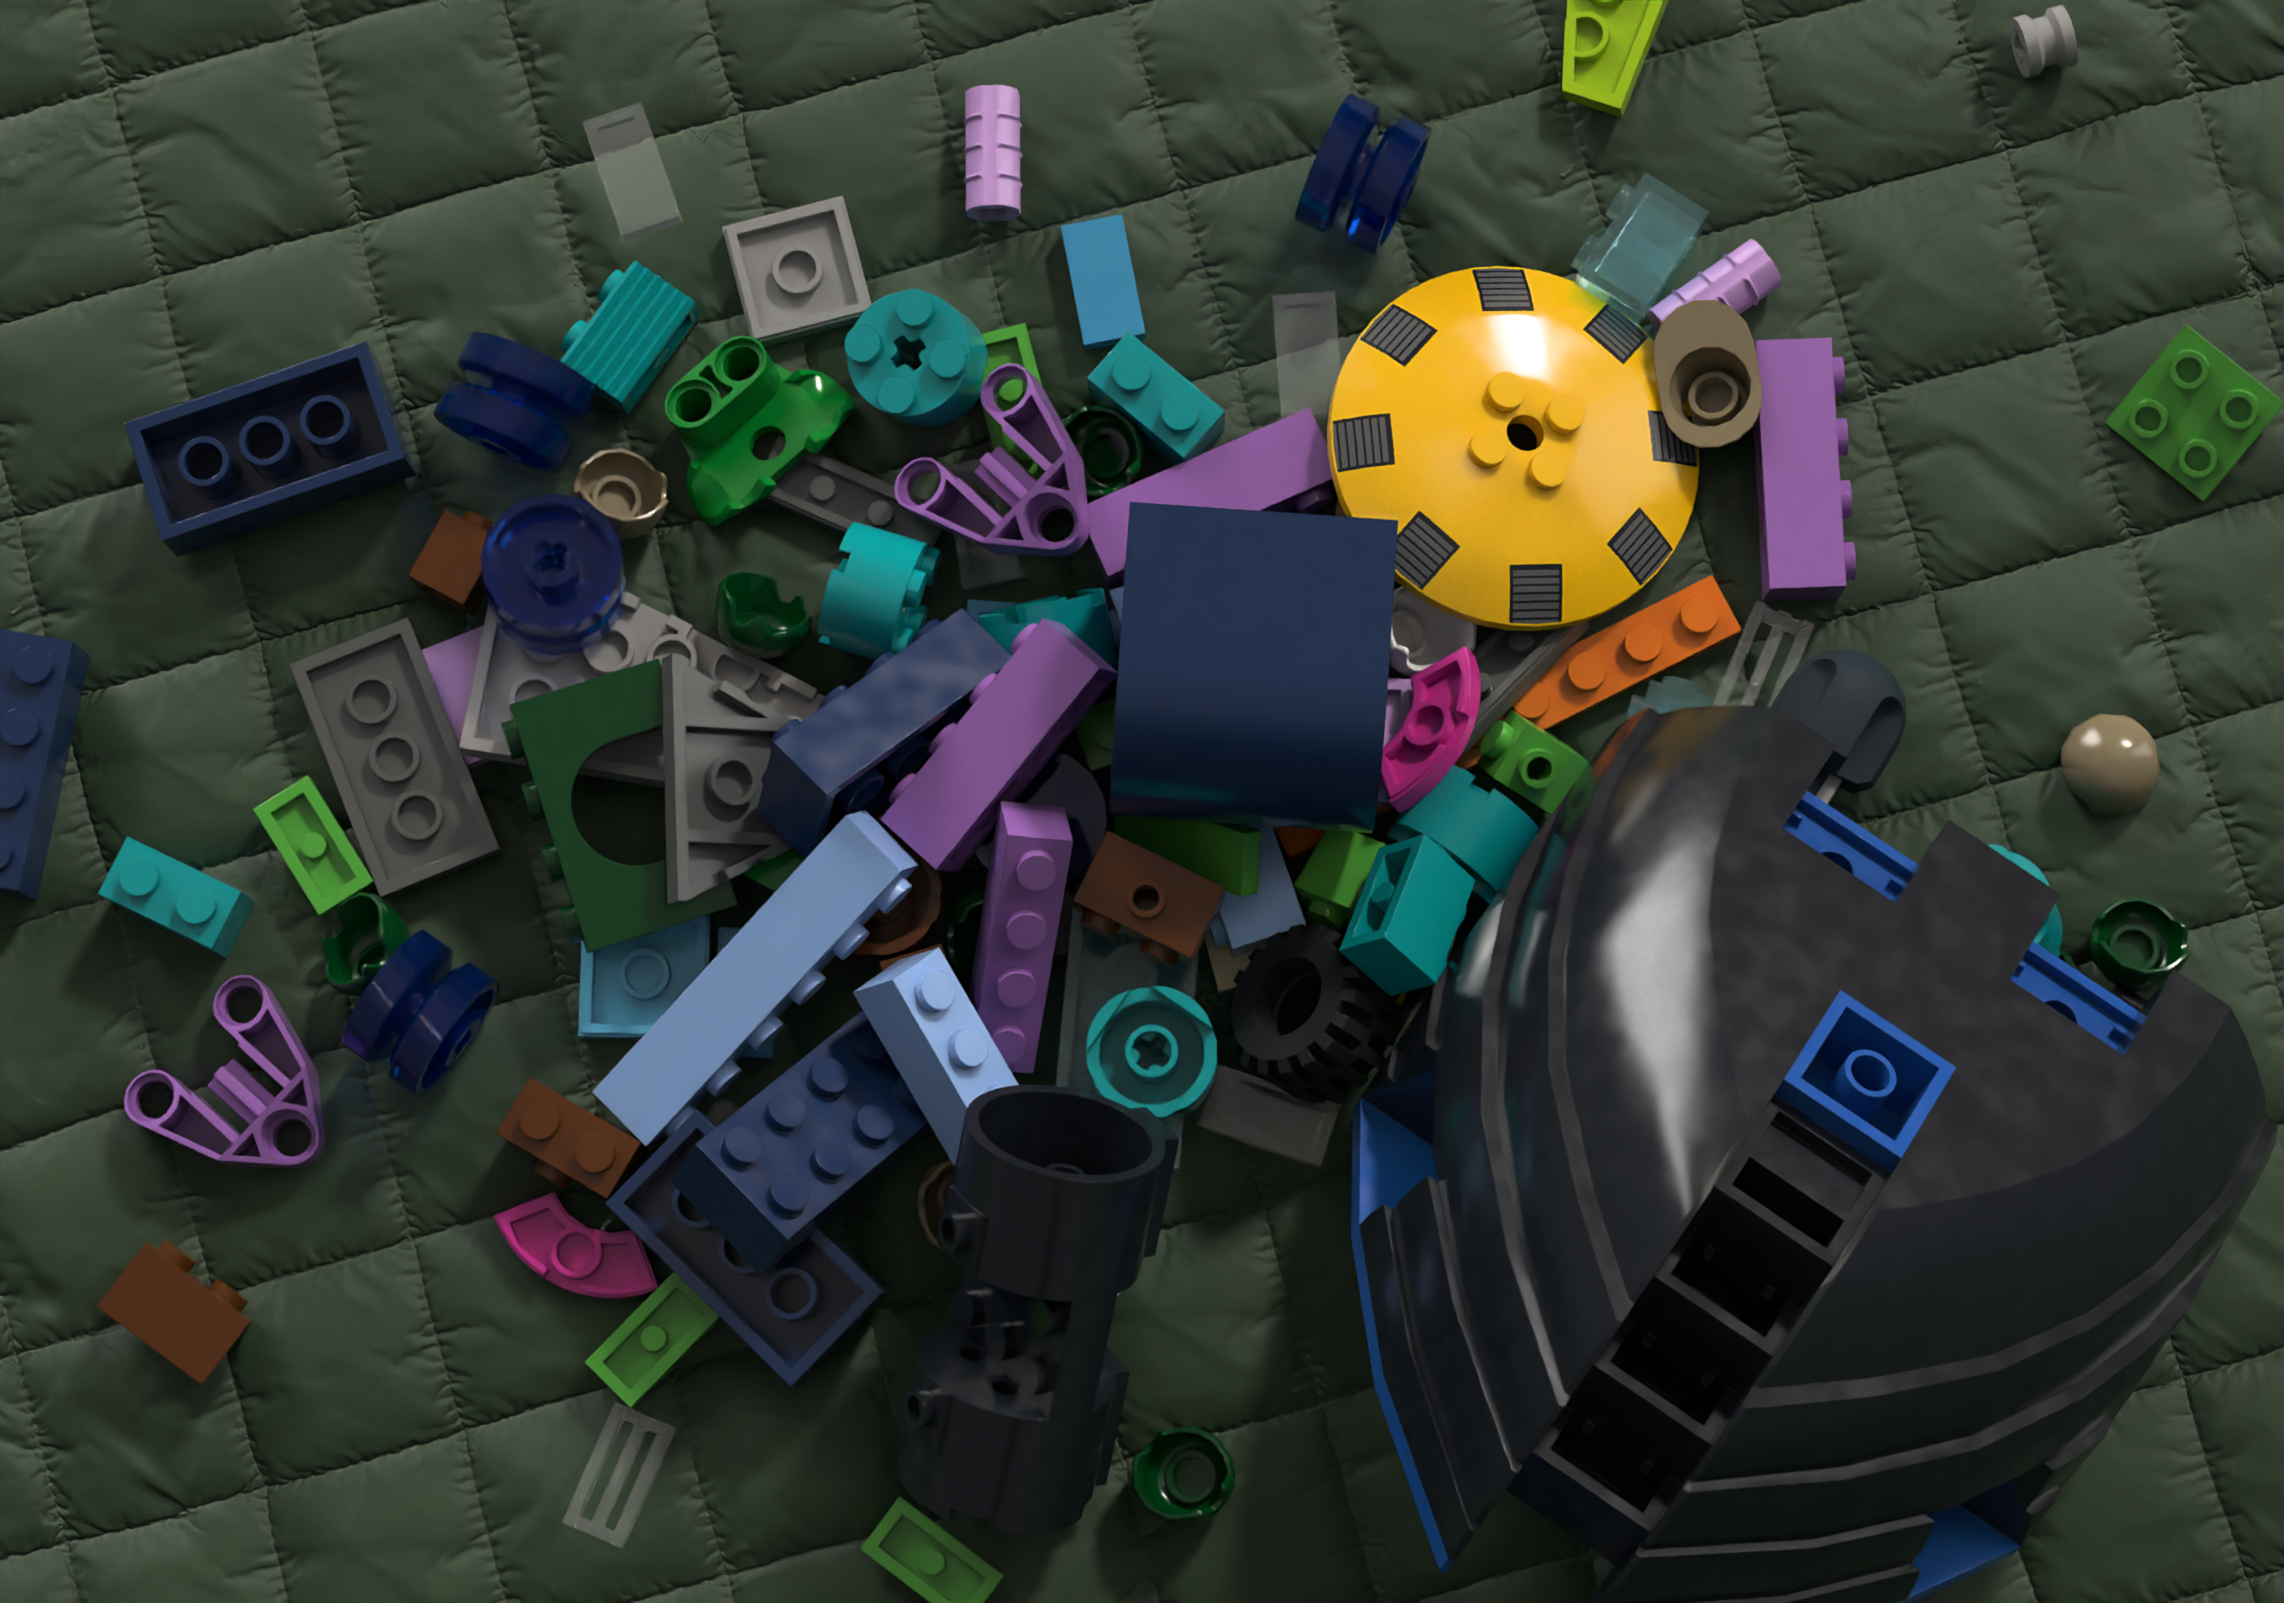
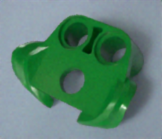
(723, 471)

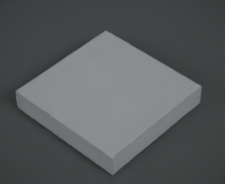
(797, 271)

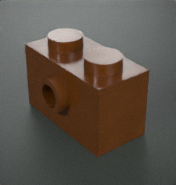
(1148, 901)
(570, 1141)
(176, 1309)

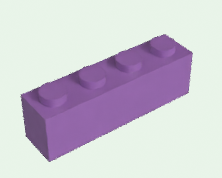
(1263, 471)
(1799, 472)
(998, 744)
(1020, 927)

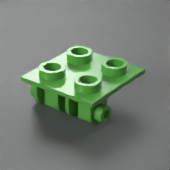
(2195, 412)

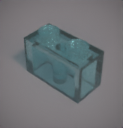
(1640, 248)

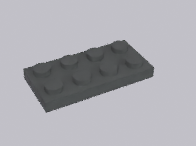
(395, 759)

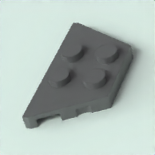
(713, 780)

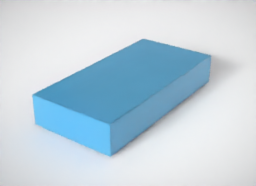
(1102, 281)

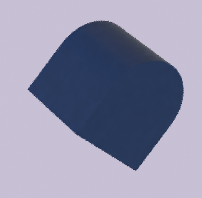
(1253, 667)

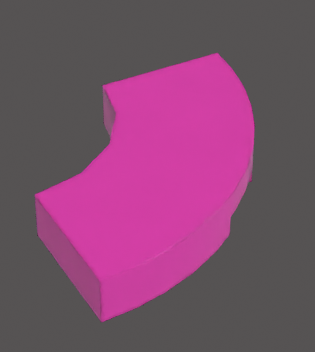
(1434, 730)
(577, 1256)

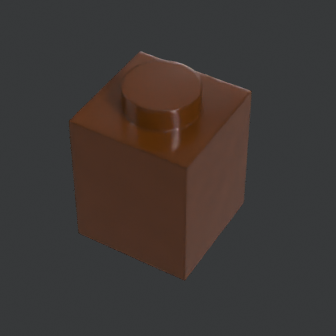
(452, 563)

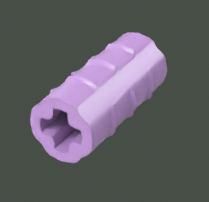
(992, 153)
(1734, 280)

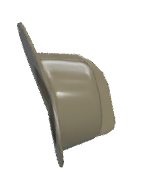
(1712, 361)

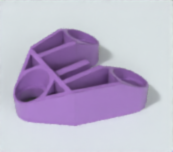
(1041, 435)
(275, 1048)

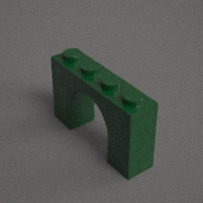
(556, 739)

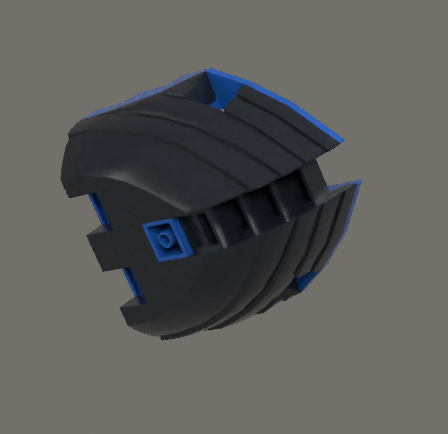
(1778, 1188)

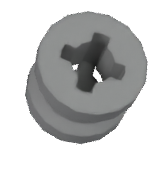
(2043, 41)

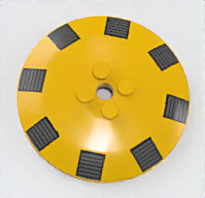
(1497, 527)

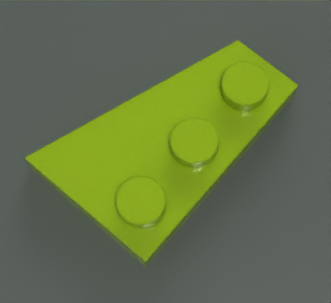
(1607, 50)

